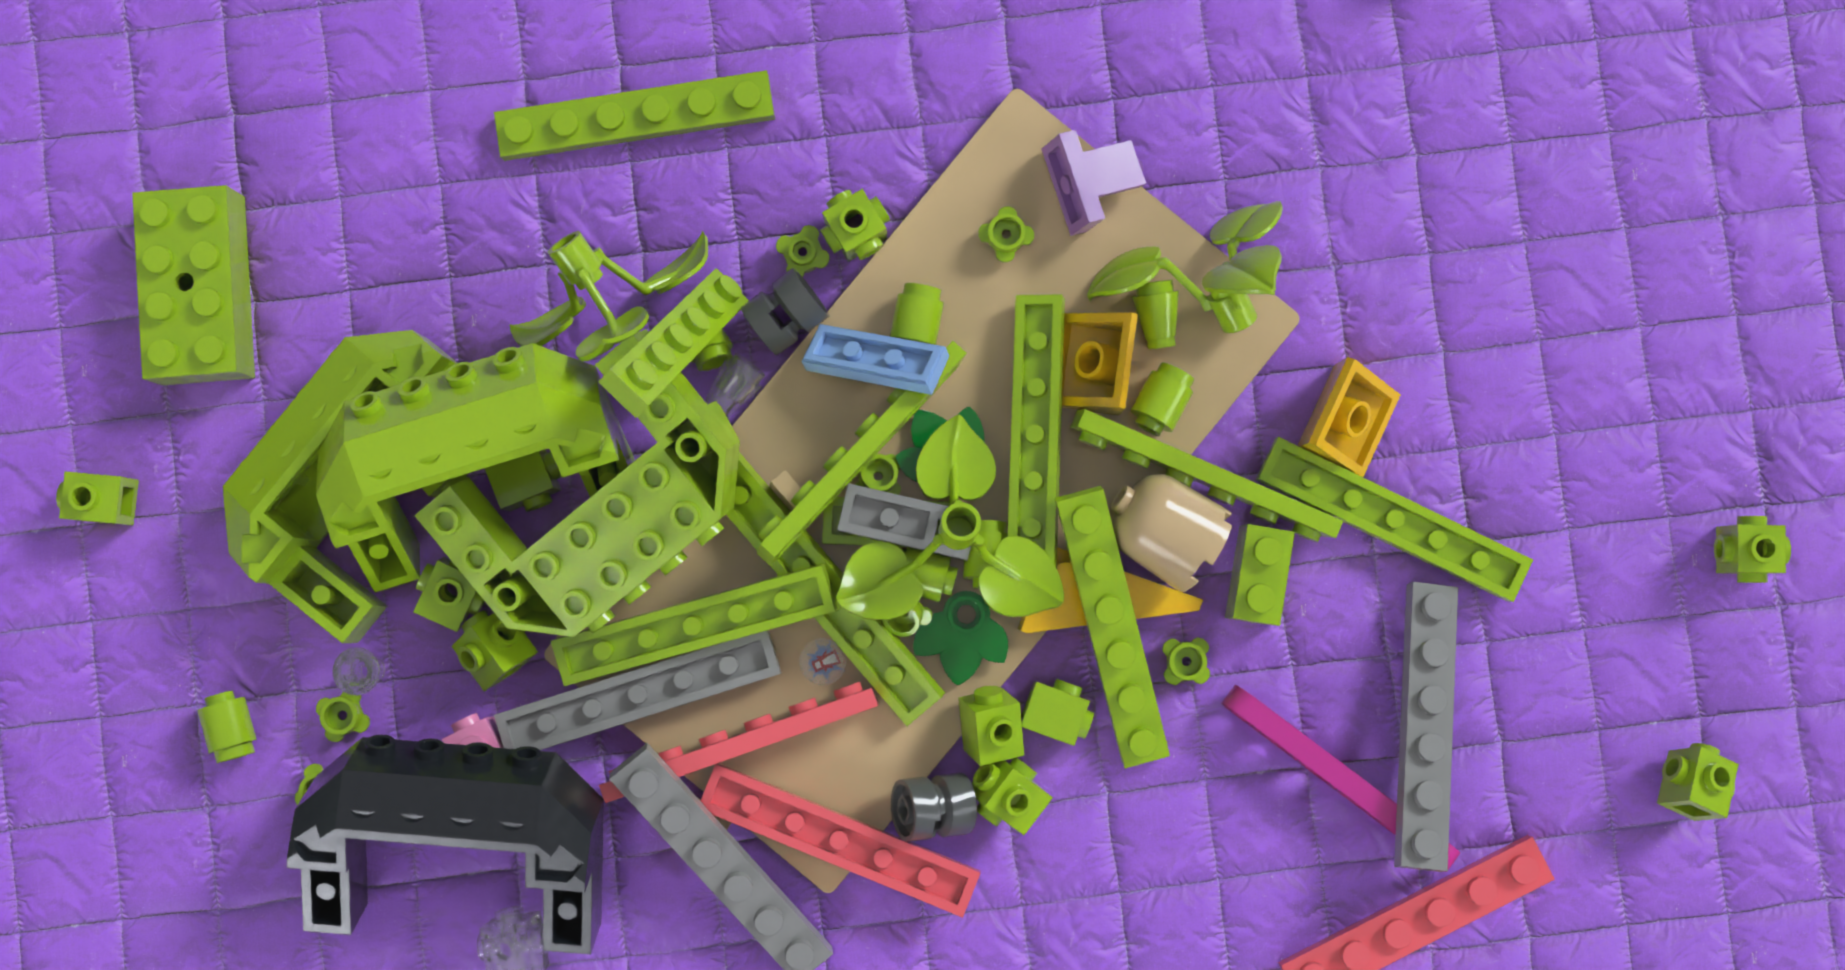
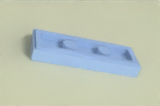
(876, 359)

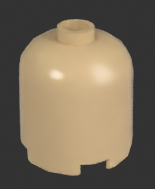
(1169, 528)

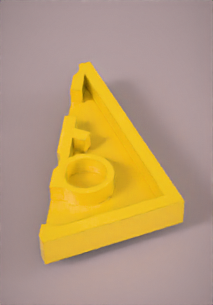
(1147, 598)

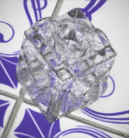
(513, 941)

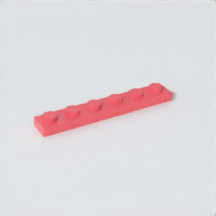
(761, 733)
(840, 840)
(1430, 912)

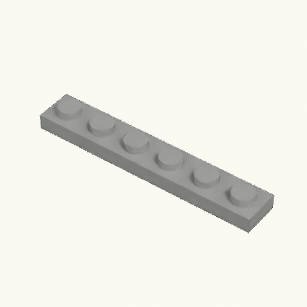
(639, 693)
(1426, 727)
(720, 861)

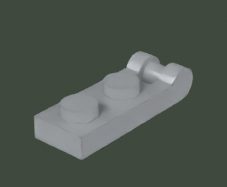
(893, 519)

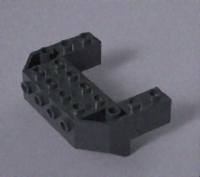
(451, 799)

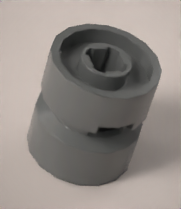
(798, 302)
(935, 806)

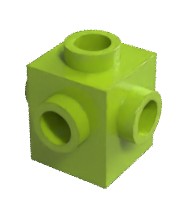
(857, 241)
(1752, 549)
(438, 603)
(492, 650)
(1698, 782)
(1009, 794)

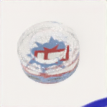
(822, 661)

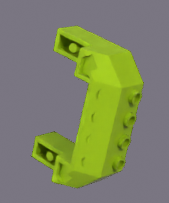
(452, 427)
(272, 493)
(612, 538)

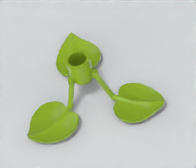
(581, 267)
(1229, 284)
(1018, 576)

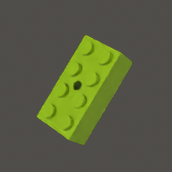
(200, 329)

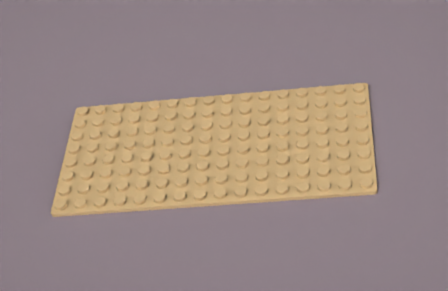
(810, 415)

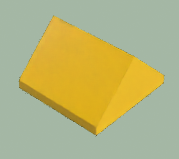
(1097, 360)
(1350, 416)

